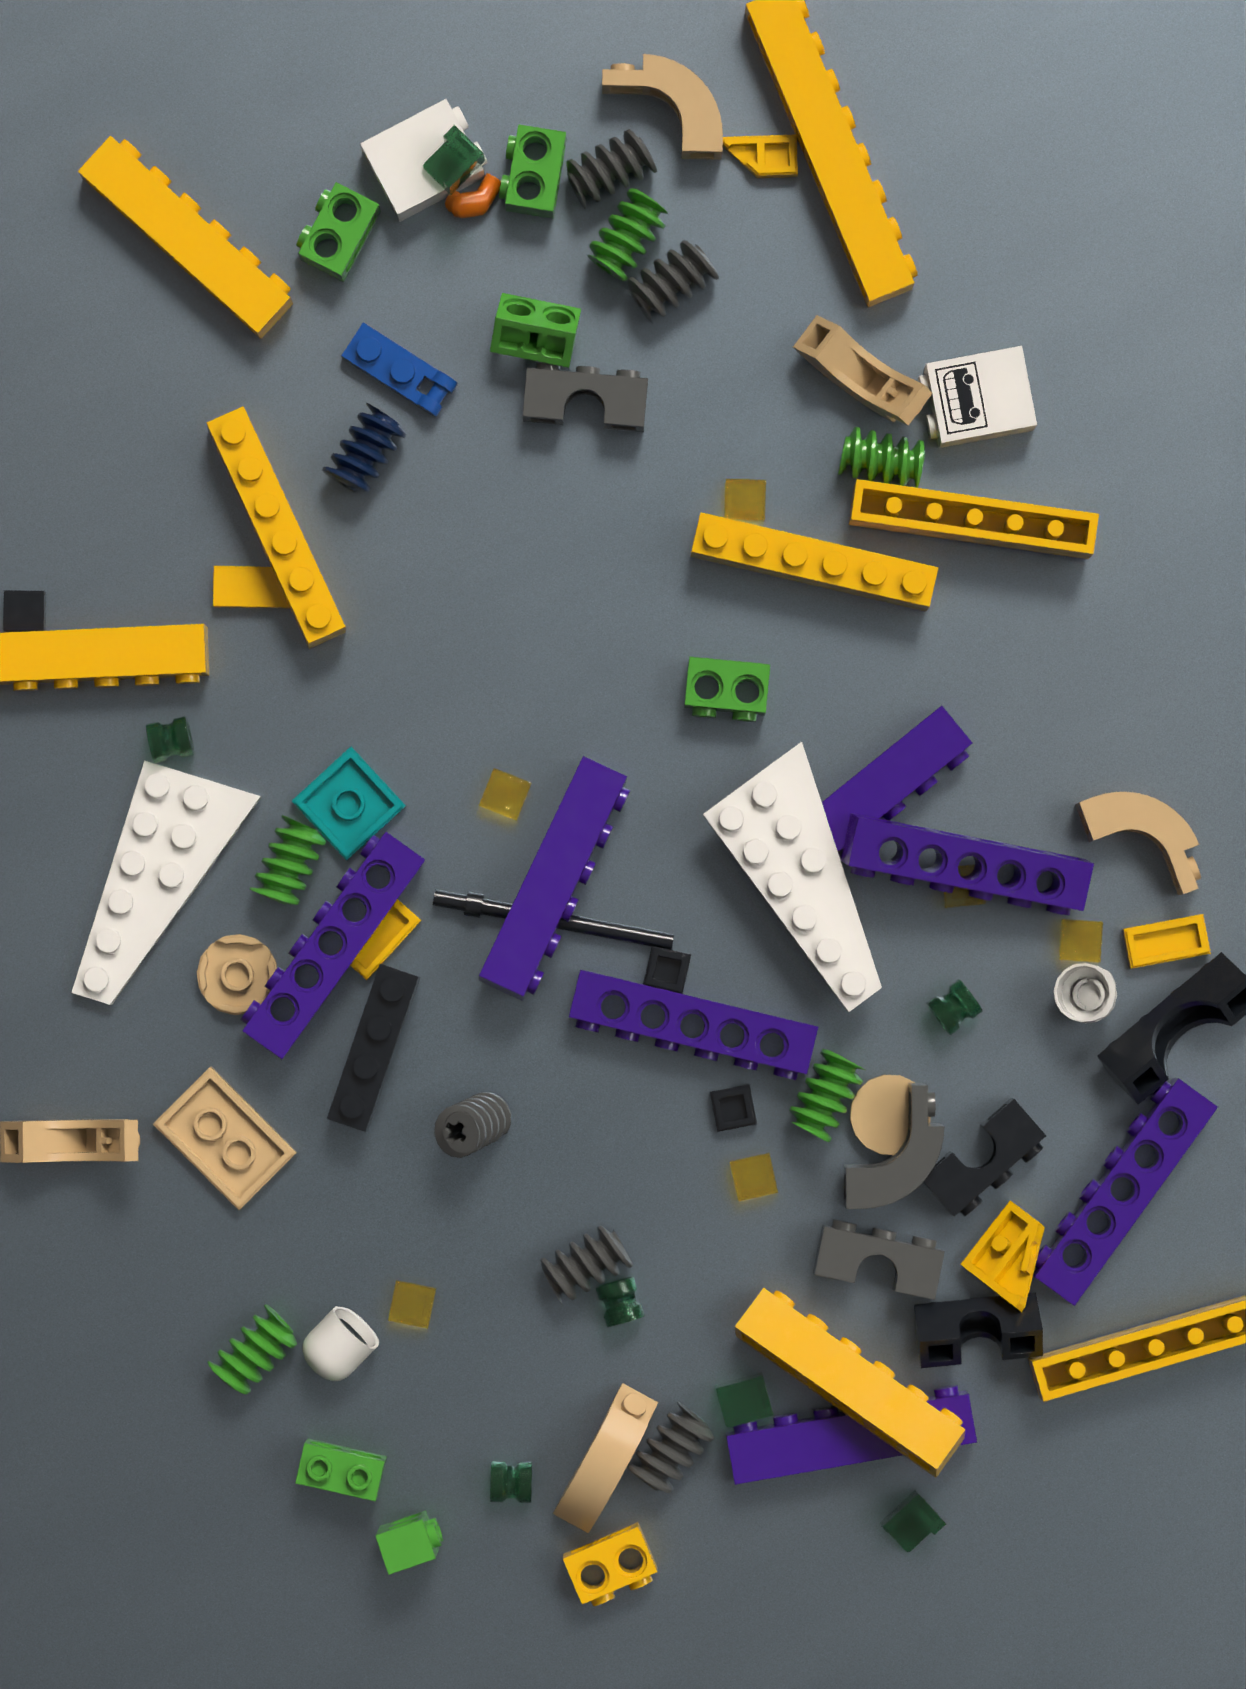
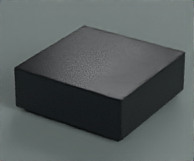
(24, 611)
(667, 969)
(733, 1108)

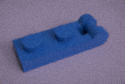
(398, 369)

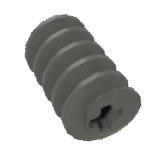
(609, 167)
(671, 279)
(472, 1124)
(585, 1263)
(672, 1450)

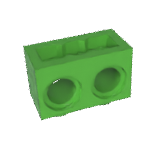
(542, 172)
(348, 235)
(535, 330)
(727, 676)
(341, 1469)
(409, 1541)

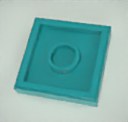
(348, 803)

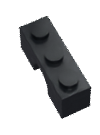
(1013, 1138)
(947, 1325)

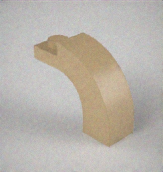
(682, 92)
(860, 373)
(1148, 817)
(69, 1140)
(606, 1458)

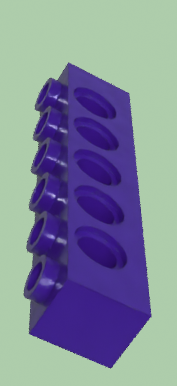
(868, 834)
(401, 866)
(796, 1036)
(1193, 1114)

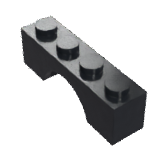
(373, 1047)
(1141, 1054)

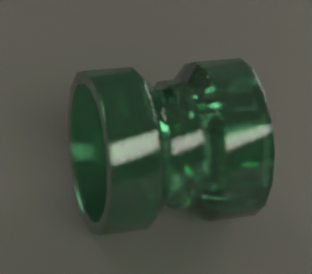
(170, 739)
(954, 1007)
(620, 1311)
(511, 1482)

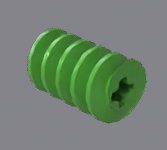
(627, 233)
(882, 457)
(289, 862)
(826, 1094)
(254, 1351)

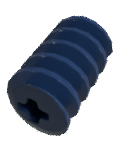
(364, 450)

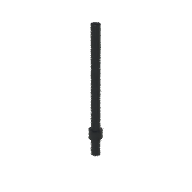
(475, 904)

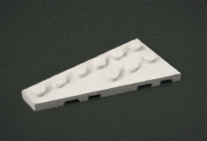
(788, 852)
(163, 854)

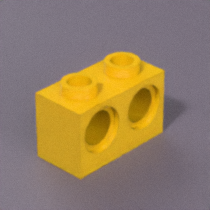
(606, 1554)

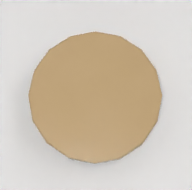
(235, 973)
(881, 1113)

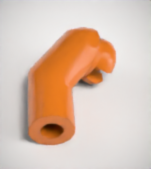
(475, 202)

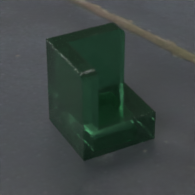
(454, 160)
(744, 1400)
(912, 1521)

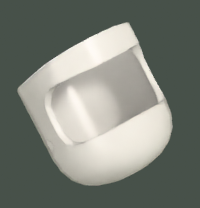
(1096, 995)
(333, 1349)

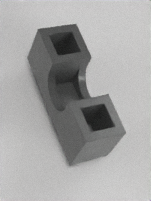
(551, 390)
(915, 1263)

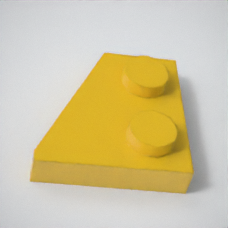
(1007, 1254)

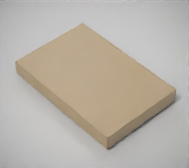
(224, 1137)

